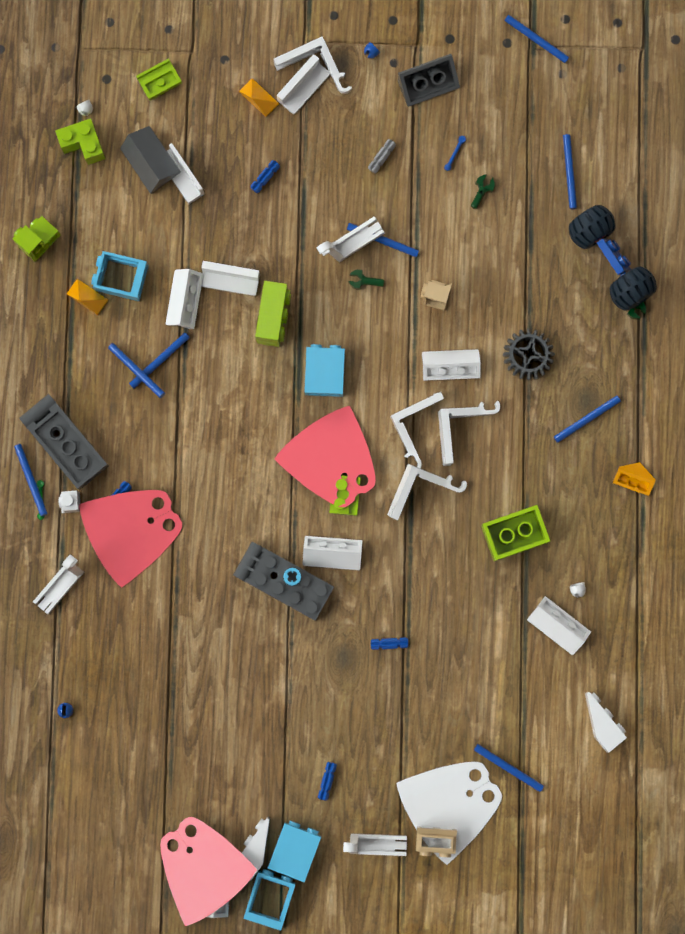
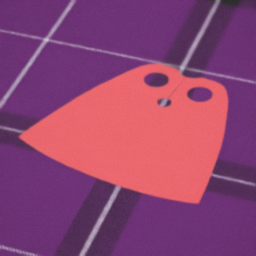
(325, 452)
(122, 534)
(208, 875)

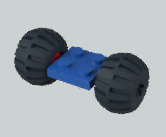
(633, 285)

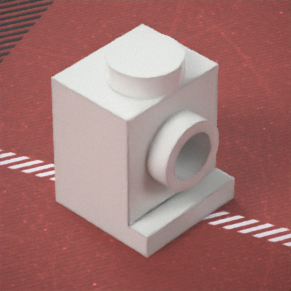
(69, 501)

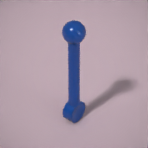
(461, 140)

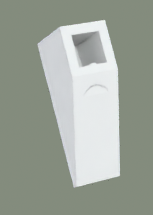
(604, 729)
(256, 845)

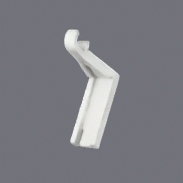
(307, 50)
(352, 241)
(444, 426)
(401, 428)
(407, 482)
(59, 585)
(376, 844)

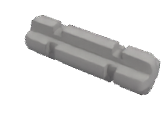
(381, 156)

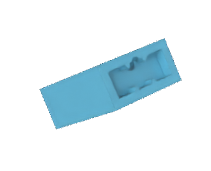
(102, 261)
(262, 918)

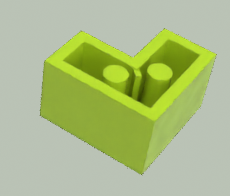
(81, 136)
(37, 238)

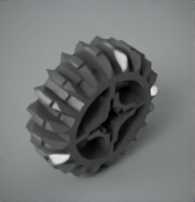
(536, 356)

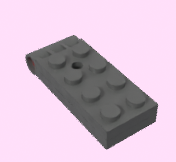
(68, 450)
(305, 597)

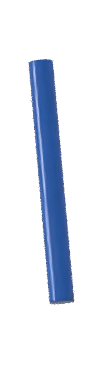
(536, 38)
(569, 171)
(391, 243)
(161, 358)
(136, 370)
(586, 419)
(30, 479)
(509, 768)

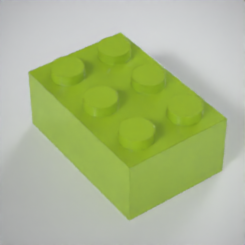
(272, 314)
(515, 533)

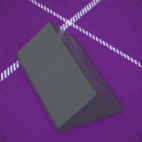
(428, 80)
(149, 158)

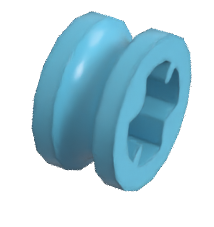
(298, 576)

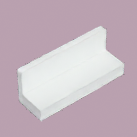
(303, 85)
(185, 179)
(230, 278)
(184, 298)
(451, 364)
(332, 553)
(559, 625)

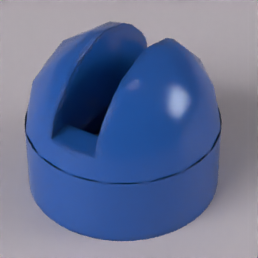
(370, 48)
(69, 710)

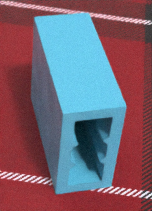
(324, 371)
(295, 851)

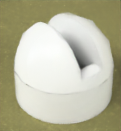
(85, 108)
(578, 589)

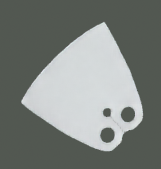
(441, 801)

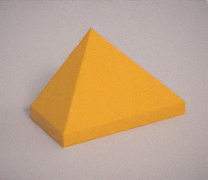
(259, 97)
(87, 297)
(635, 478)

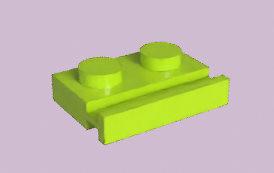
(159, 79)
(343, 494)

